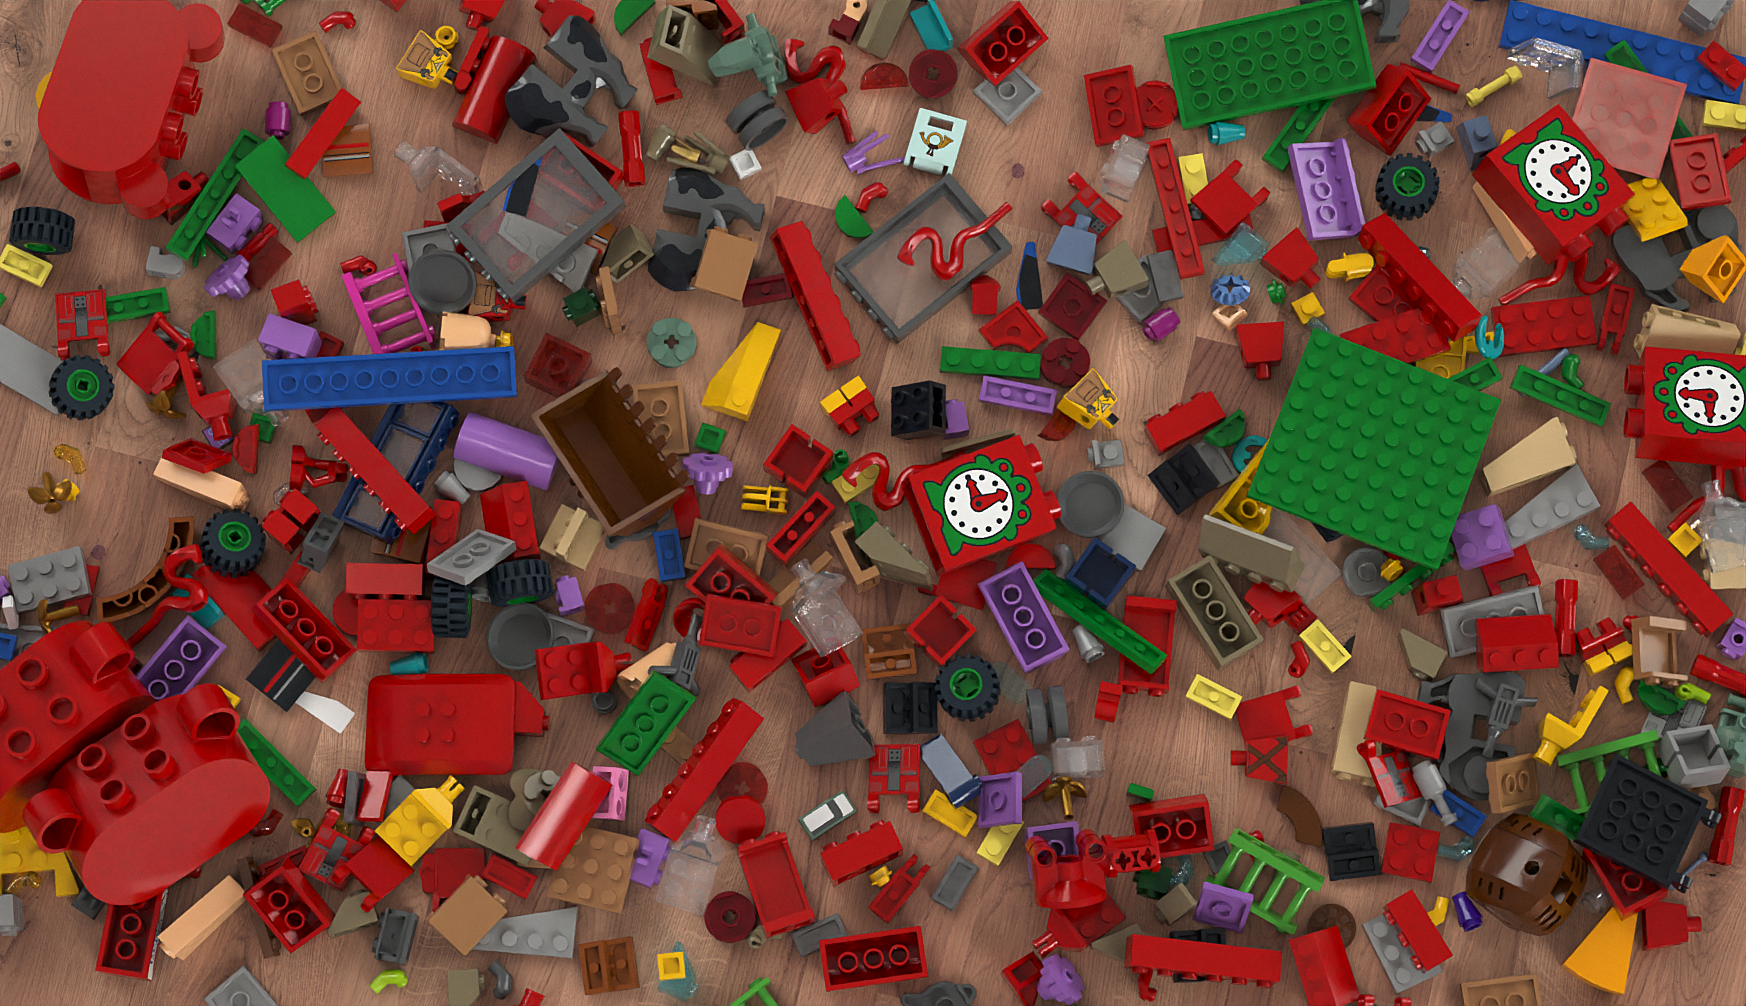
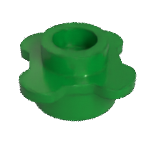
(1276, 292)

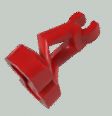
(298, 472)

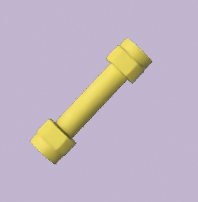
(1477, 96)

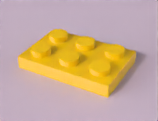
(1653, 210)

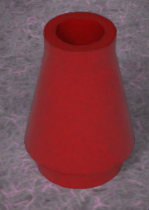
(337, 792)

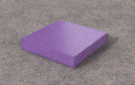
(1000, 800)
(1223, 907)

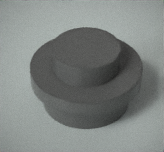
(604, 702)

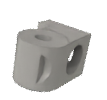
(164, 266)

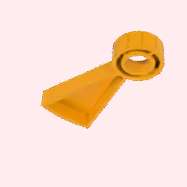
(1604, 954)

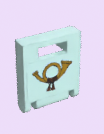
(935, 146)

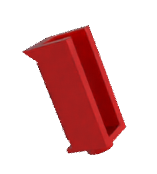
(660, 77)

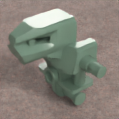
(753, 52)
(1732, 735)

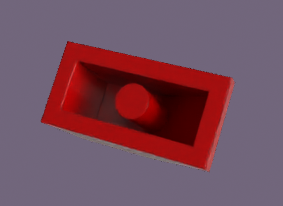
(529, 714)

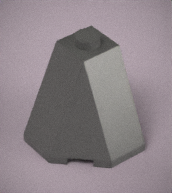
(835, 734)

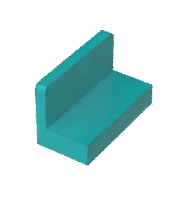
(932, 27)
(207, 615)

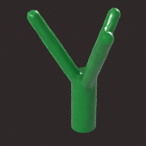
(201, 247)

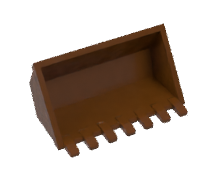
(612, 454)

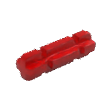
(258, 241)

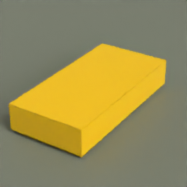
(941, 810)

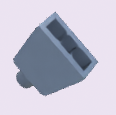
(1476, 139)
(1074, 247)

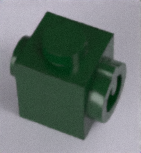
(581, 306)
(1153, 884)

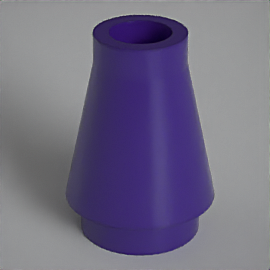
(1466, 912)

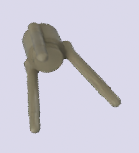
(717, 158)

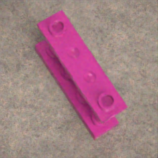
(365, 307)

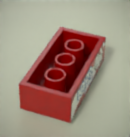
(131, 938)

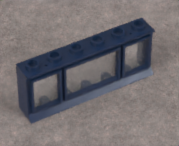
(411, 441)

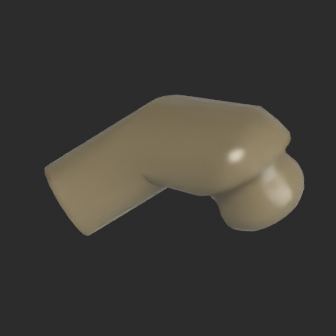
(757, 937)

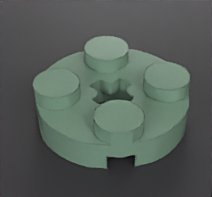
(660, 351)

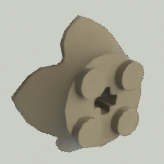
(528, 788)

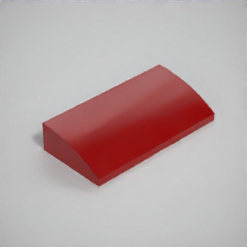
(236, 600)
(564, 815)

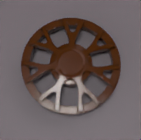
(1331, 922)

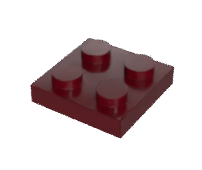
(1072, 307)

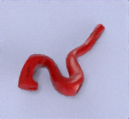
(830, 55)
(942, 269)
(1557, 273)
(1717, 473)
(881, 498)
(198, 593)

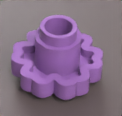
(229, 279)
(707, 471)
(1059, 980)

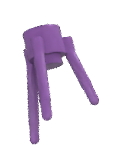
(855, 157)

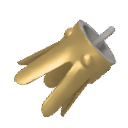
(692, 154)

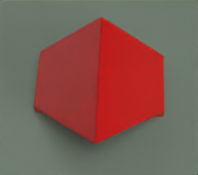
(1023, 977)

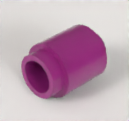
(277, 120)
(1160, 324)

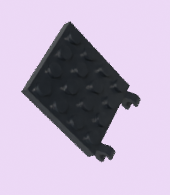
(1644, 823)

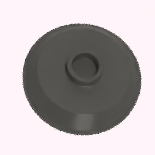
(442, 281)
(1090, 504)
(516, 634)

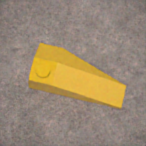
(741, 376)
(1239, 509)

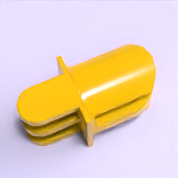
(1350, 266)
(760, 498)

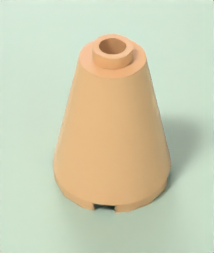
(635, 675)

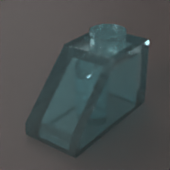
(1242, 247)
(680, 988)

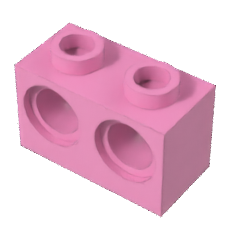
(614, 803)

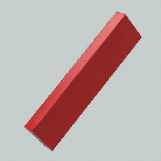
(322, 133)
(1205, 233)

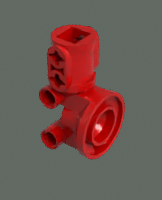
(1080, 878)

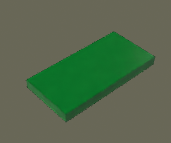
(288, 196)
(645, 723)

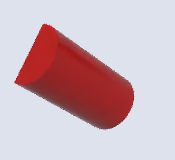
(484, 106)
(304, 630)
(873, 958)

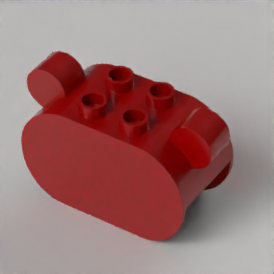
(123, 98)
(57, 702)
(152, 797)

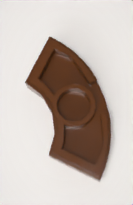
(1302, 815)

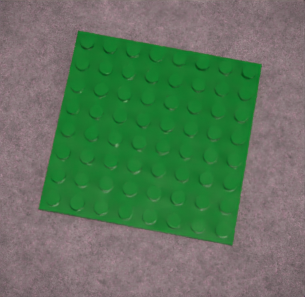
(1374, 449)

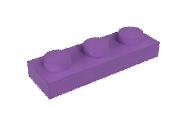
(1439, 36)
(1017, 395)

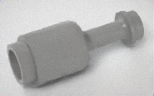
(1432, 787)

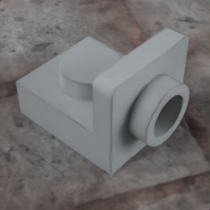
(1433, 140)
(1105, 454)

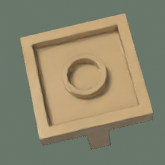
(573, 537)

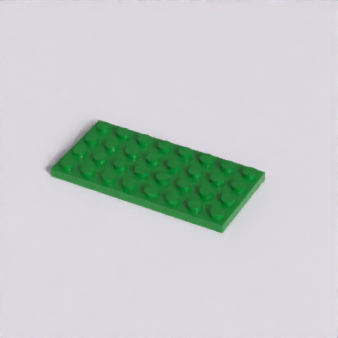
(1269, 62)

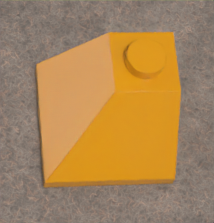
(1715, 267)

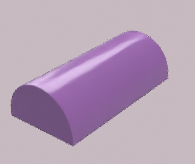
(506, 450)
(1023, 618)
(181, 660)

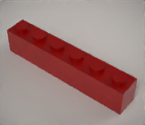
(1419, 277)
(815, 295)
(375, 470)
(1668, 570)
(703, 769)
(1203, 959)

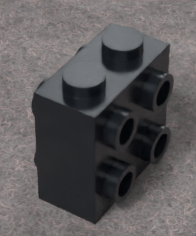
(918, 410)

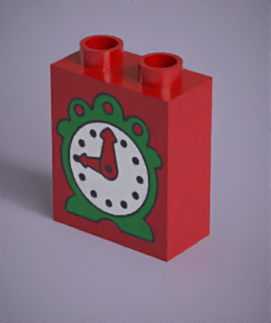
(1555, 186)
(1688, 406)
(981, 504)

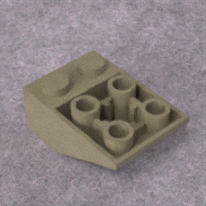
(683, 44)
(892, 559)
(487, 824)

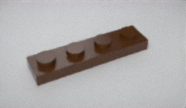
(268, 941)

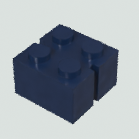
(1099, 574)

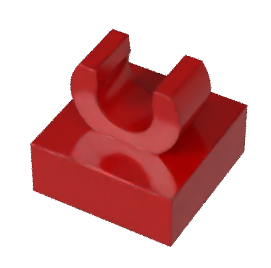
(1300, 619)

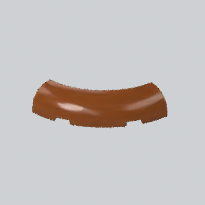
(154, 584)

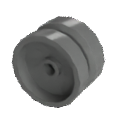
(757, 120)
(1045, 715)

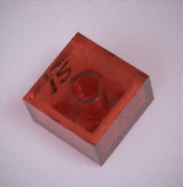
(557, 366)

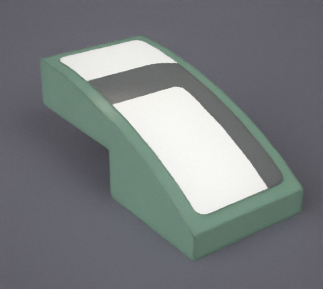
(827, 815)

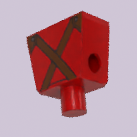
(183, 194)
(1264, 758)

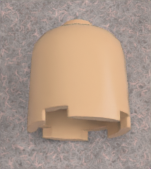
(465, 332)

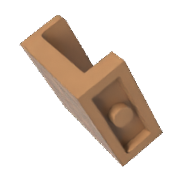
(724, 264)
(860, 579)
(1656, 650)
(468, 914)

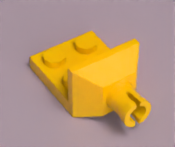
(1560, 736)
(420, 820)

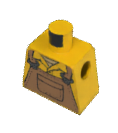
(426, 63)
(1090, 402)

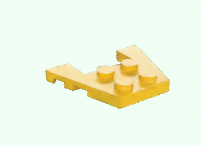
(1453, 361)
(21, 854)

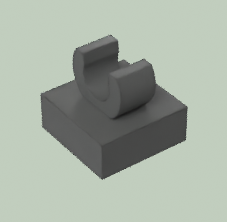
(88, 903)

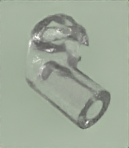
(279, 493)

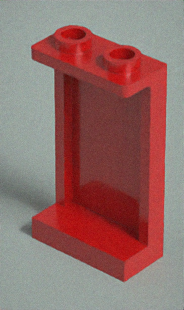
(1155, 623)
(775, 884)

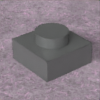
(1218, 856)

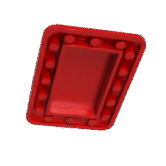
(441, 724)

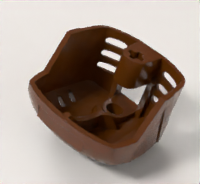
(1505, 861)

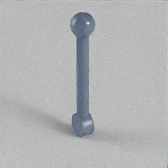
(1703, 857)

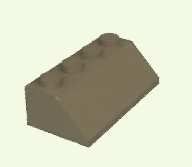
(1250, 554)
(1214, 612)

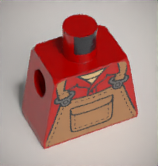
(489, 303)

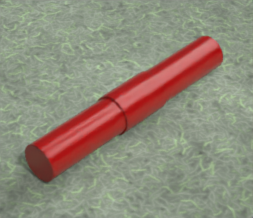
(1431, 79)

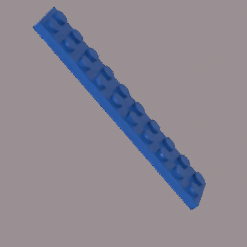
(1656, 53)
(389, 378)

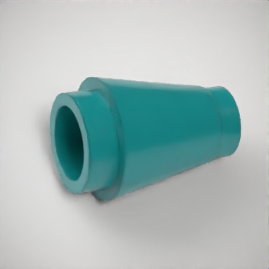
(1224, 133)
(411, 664)

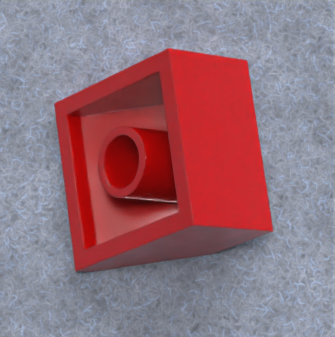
(825, 676)

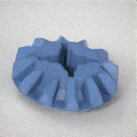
(1238, 294)

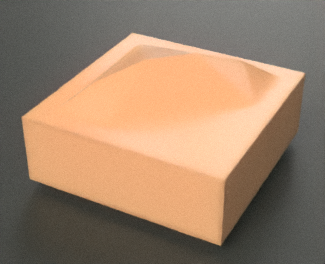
(1229, 315)

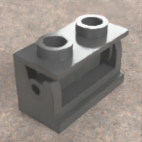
(321, 542)
(395, 936)

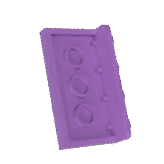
(1327, 189)

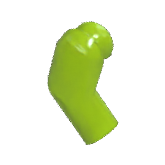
(1689, 691)
(389, 976)

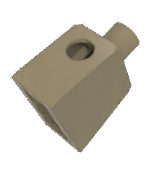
(1118, 273)

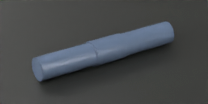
(1548, 367)

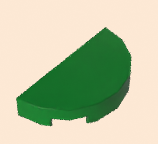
(629, 12)
(850, 221)
(204, 335)
(1228, 431)
(862, 517)
(1658, 699)

